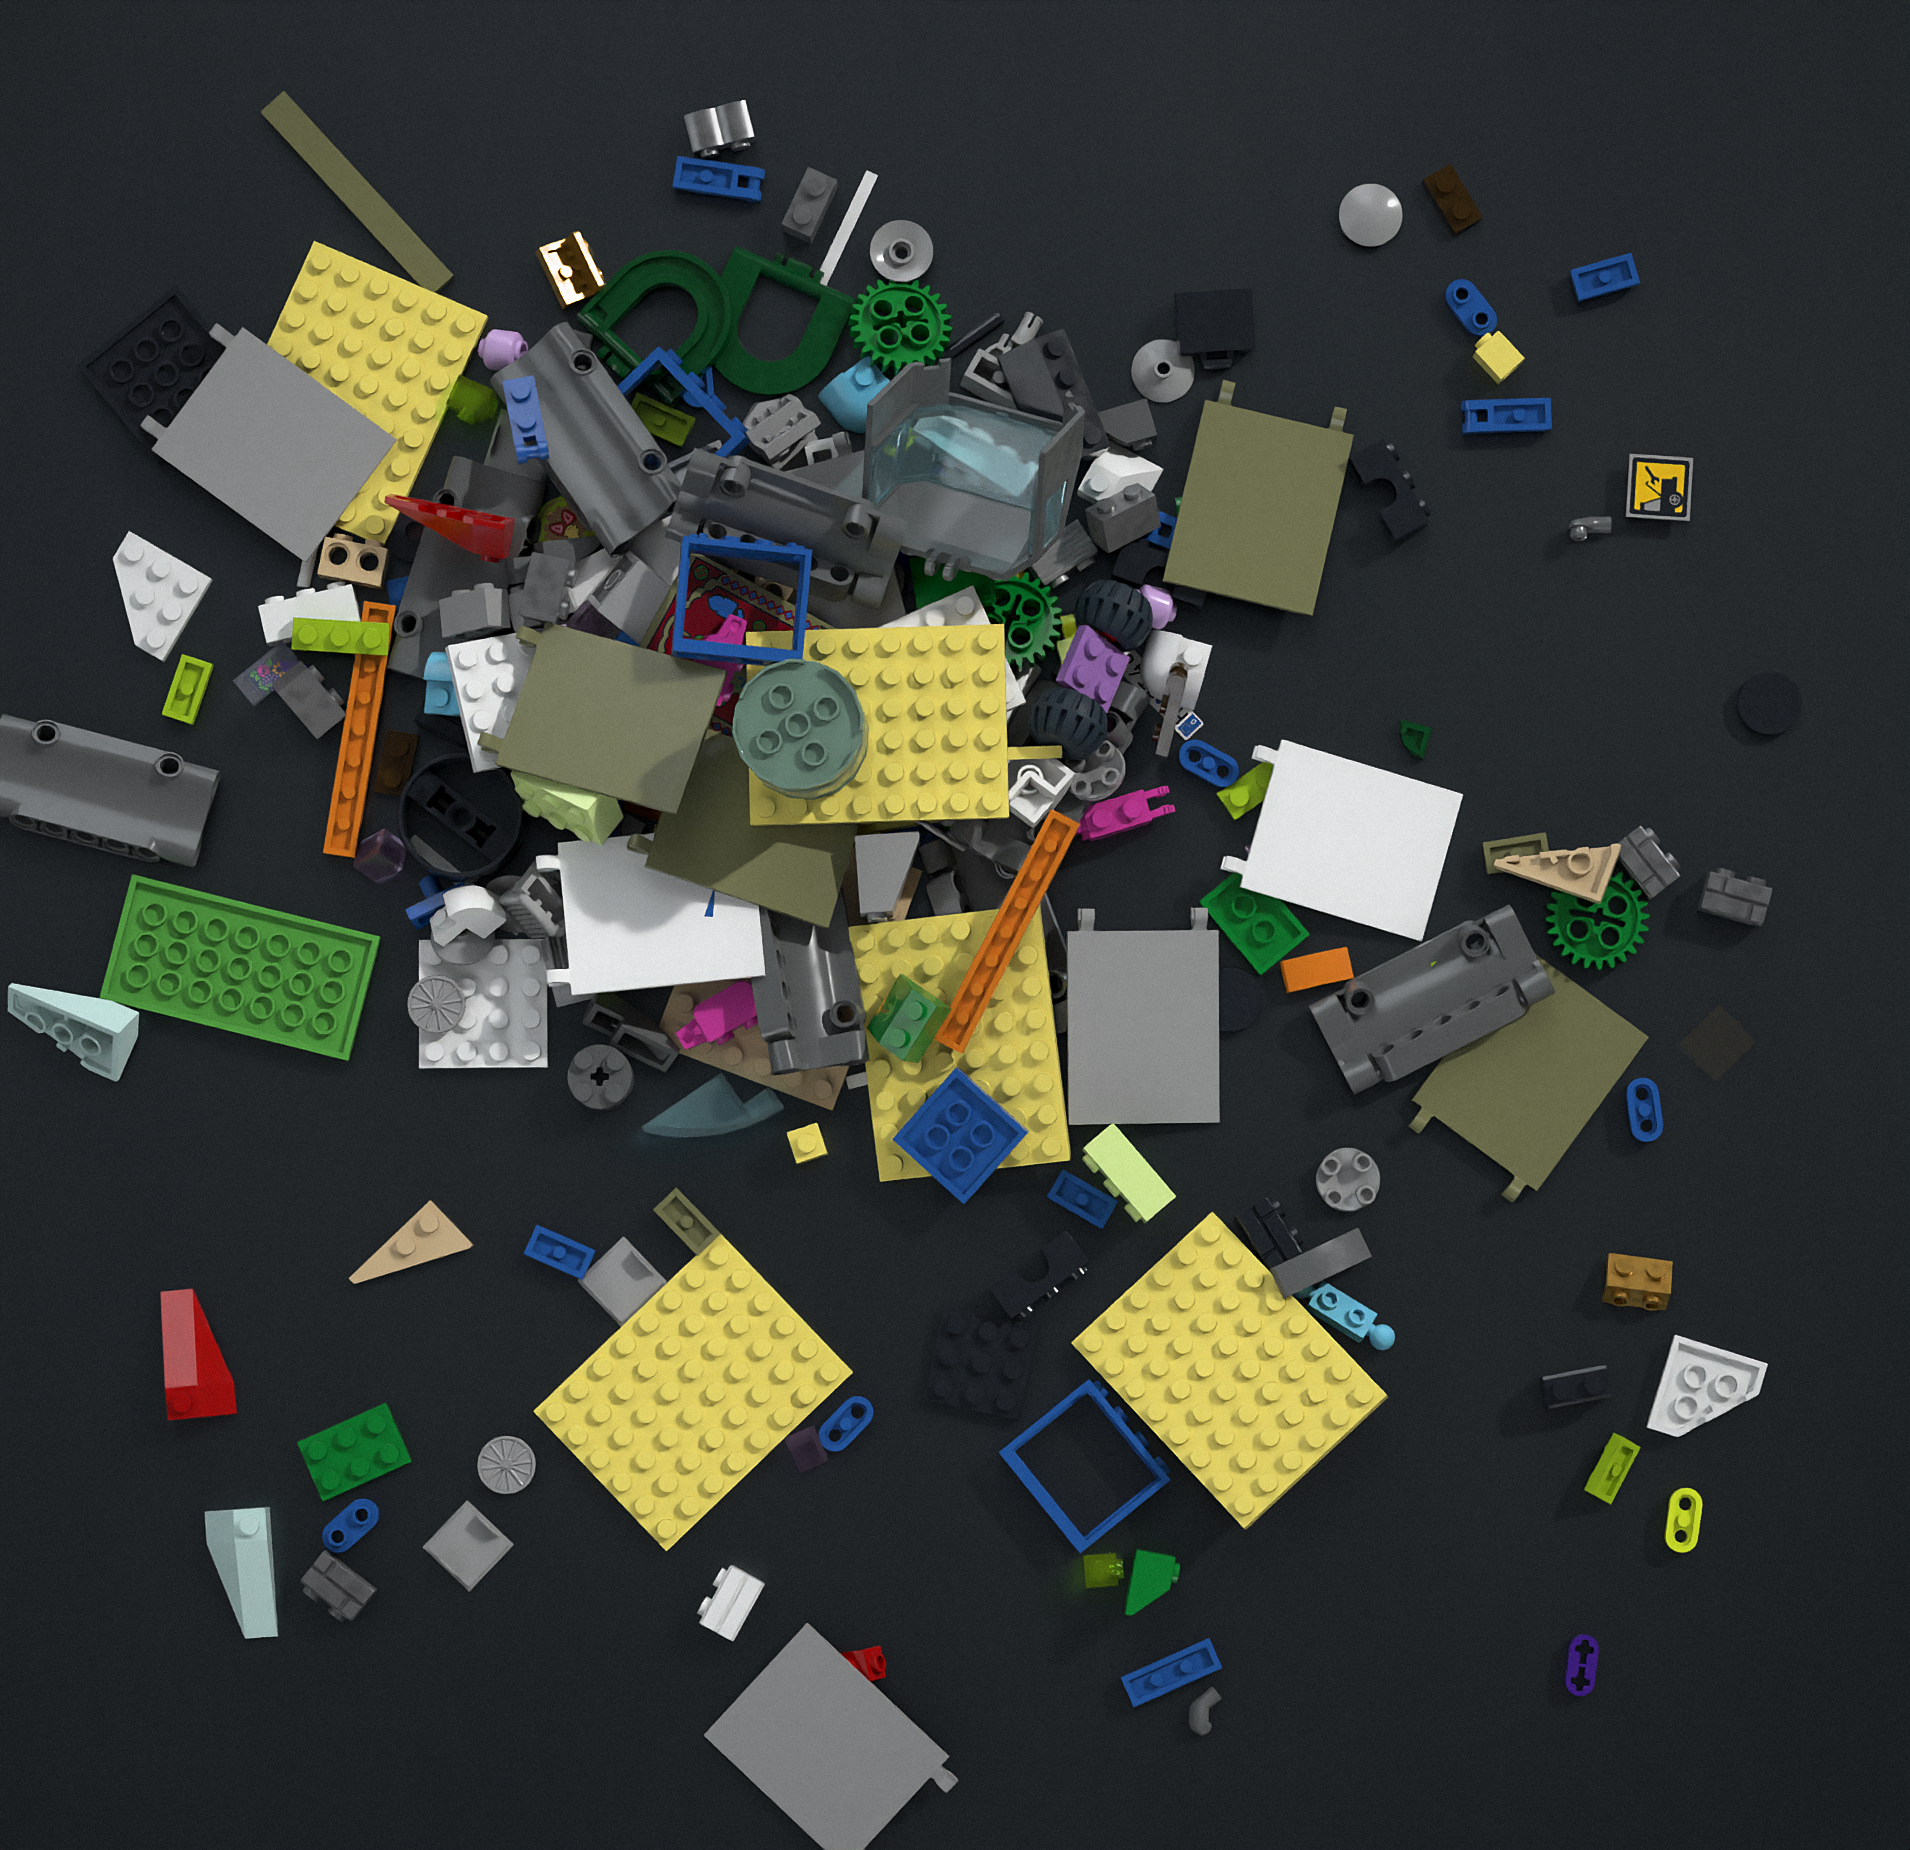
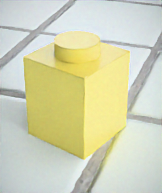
(1497, 356)
(807, 1143)

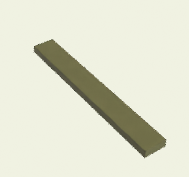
(357, 193)

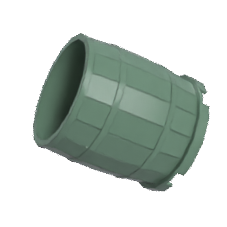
(801, 729)

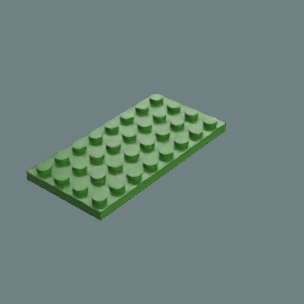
(240, 967)

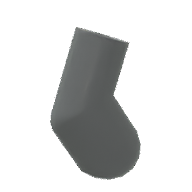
(1582, 526)
(1200, 1711)

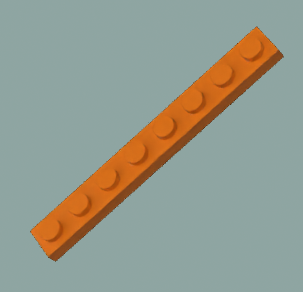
(358, 741)
(1007, 930)

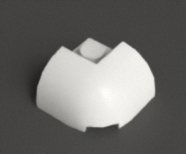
(1166, 649)
(1036, 787)

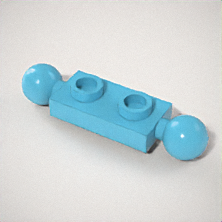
(1346, 1315)

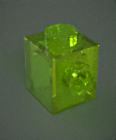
(472, 401)
(1102, 1570)

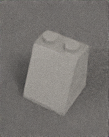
(630, 595)
(883, 871)

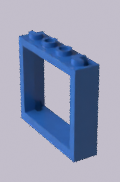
(693, 385)
(758, 550)
(1136, 1442)

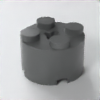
(587, 1063)

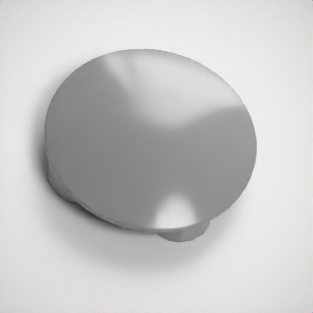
(1370, 215)
(1098, 774)
(1348, 1179)

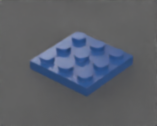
(960, 1135)

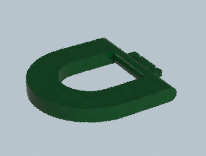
(632, 285)
(817, 344)

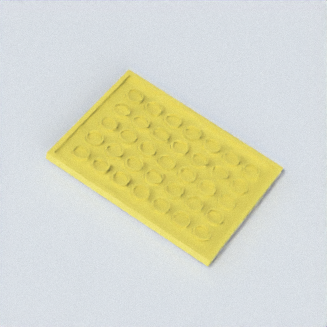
(384, 353)
(932, 723)
(1008, 1055)
(1229, 1370)
(693, 1392)

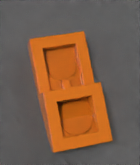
(1316, 969)

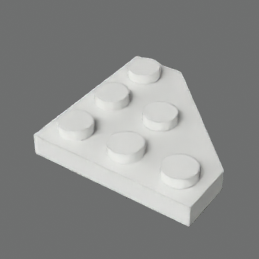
(157, 593)
(1701, 1385)

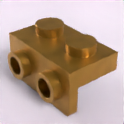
(571, 270)
(1637, 1282)

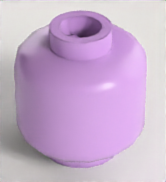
(501, 348)
(1161, 603)

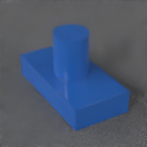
(422, 912)

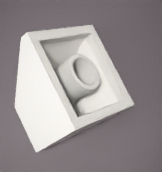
(1114, 472)

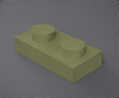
(1521, 846)
(687, 1221)

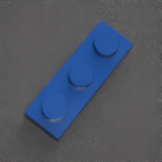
(1171, 1672)

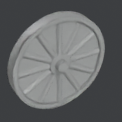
(436, 1004)
(506, 1464)

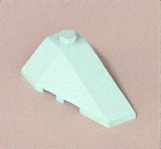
(88, 1026)
(244, 1559)

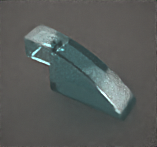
(713, 1112)

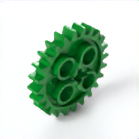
(899, 325)
(1036, 629)
(1591, 947)

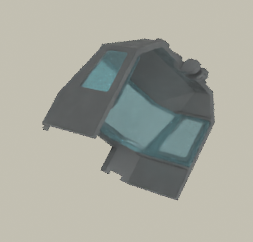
(970, 476)

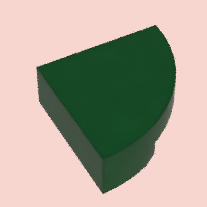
(1414, 737)

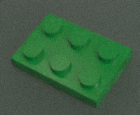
(1254, 923)
(354, 1452)

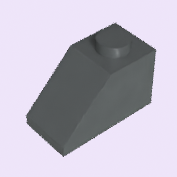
(1130, 425)

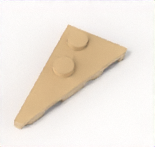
(1575, 872)
(421, 1239)

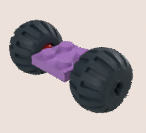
(1108, 622)

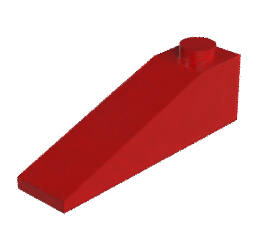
(471, 529)
(193, 1363)

